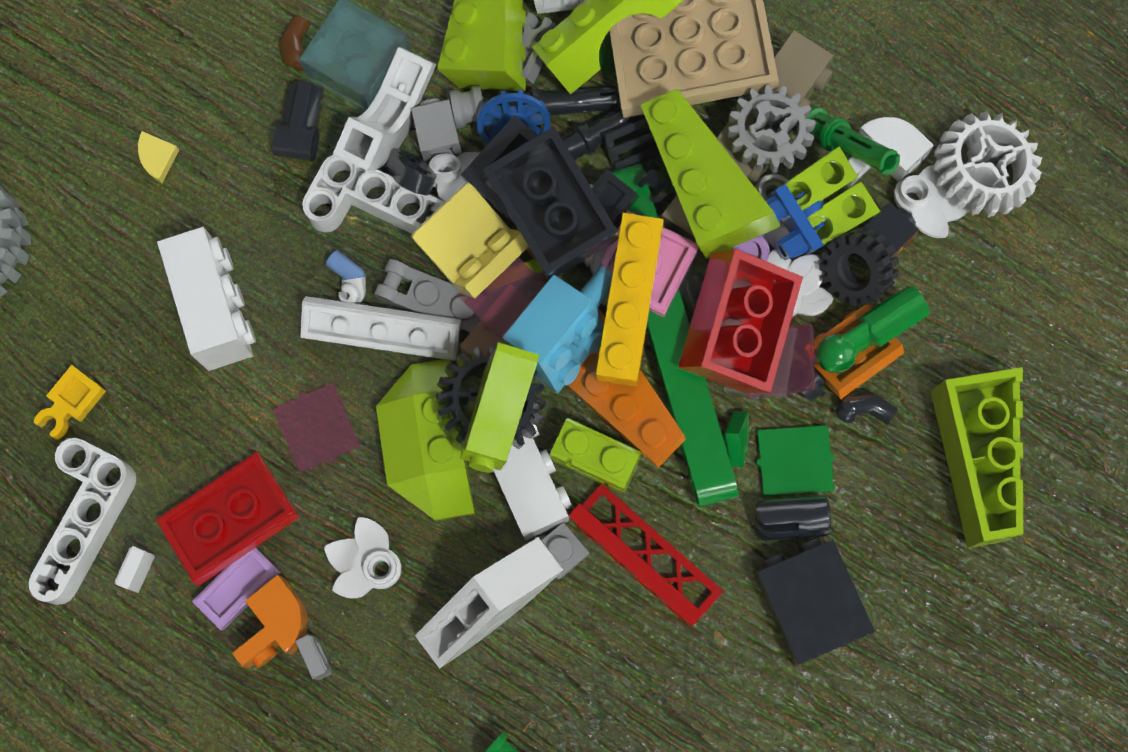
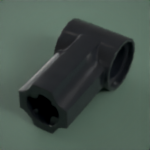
(298, 132)

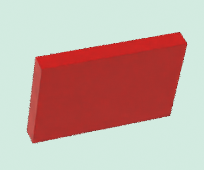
(227, 518)

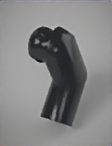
(862, 403)

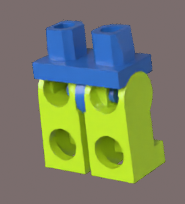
(806, 214)

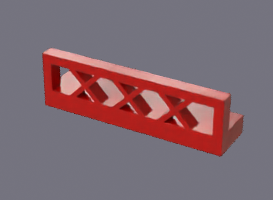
(636, 566)

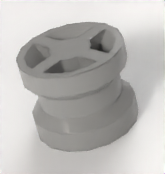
(466, 105)

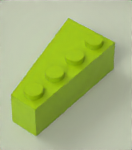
(485, 45)
(711, 187)
(984, 452)

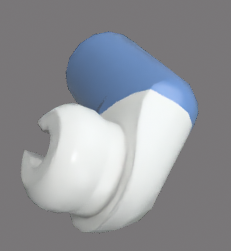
(352, 278)

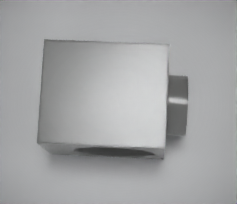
(436, 129)

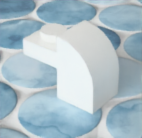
(896, 135)

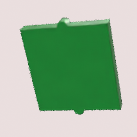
(795, 461)

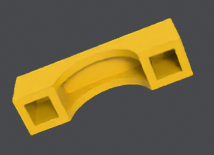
(629, 299)

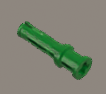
(838, 133)

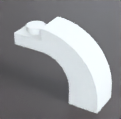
(389, 118)

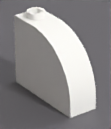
(488, 601)

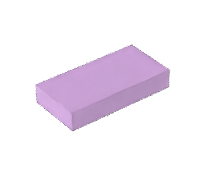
(236, 583)

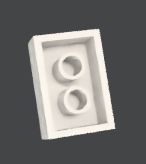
(207, 298)

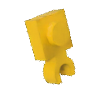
(72, 396)

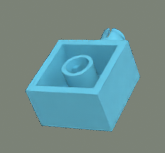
(562, 327)

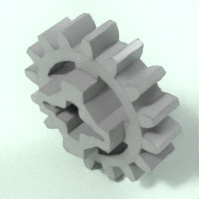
(776, 112)

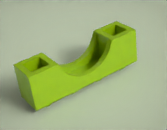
(574, 44)

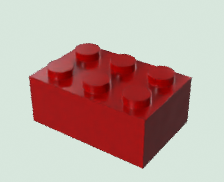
(740, 321)

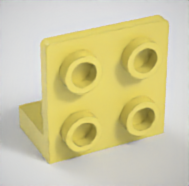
(469, 241)

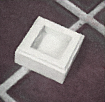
(134, 569)

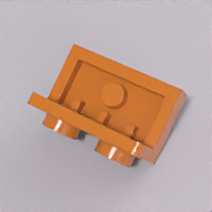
(866, 363)

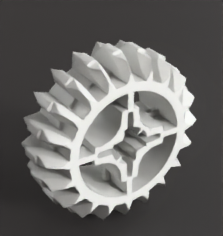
(983, 183)

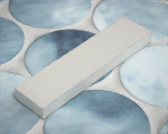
(380, 328)

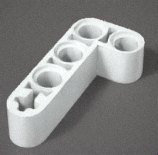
(354, 193)
(75, 524)

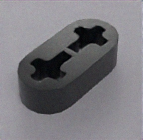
(410, 172)

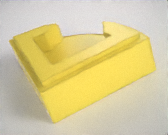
(156, 155)

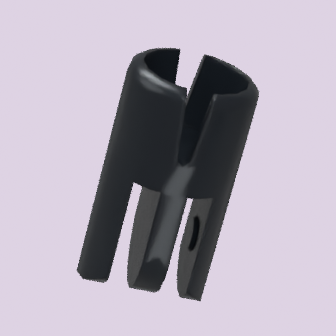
(792, 518)

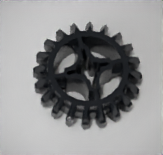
(453, 399)

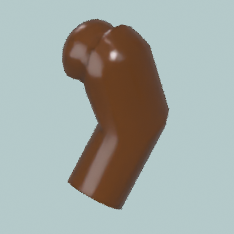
(290, 42)

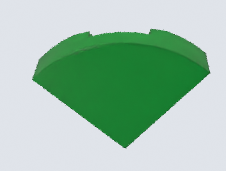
(737, 438)

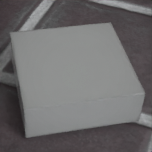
(314, 657)

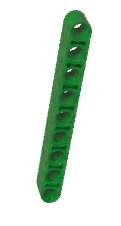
(684, 391)

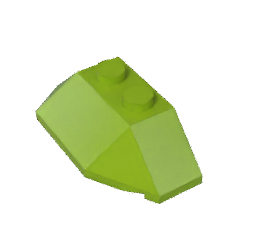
(416, 452)

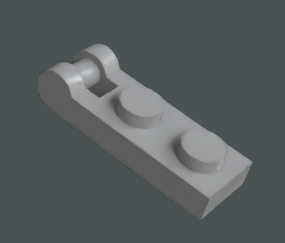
(425, 295)

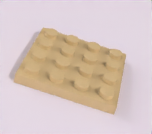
(699, 47)

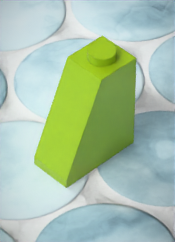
(498, 407)

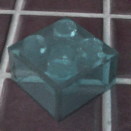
(352, 53)

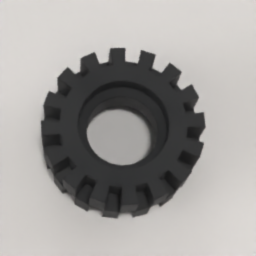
(843, 278)

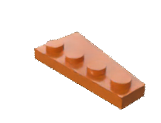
(630, 411)

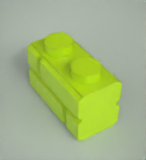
(595, 456)

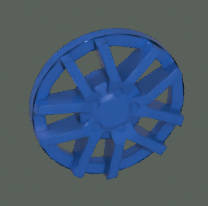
(501, 115)

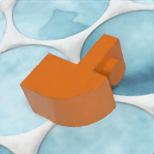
(284, 623)

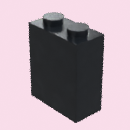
(813, 601)

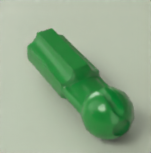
(876, 327)

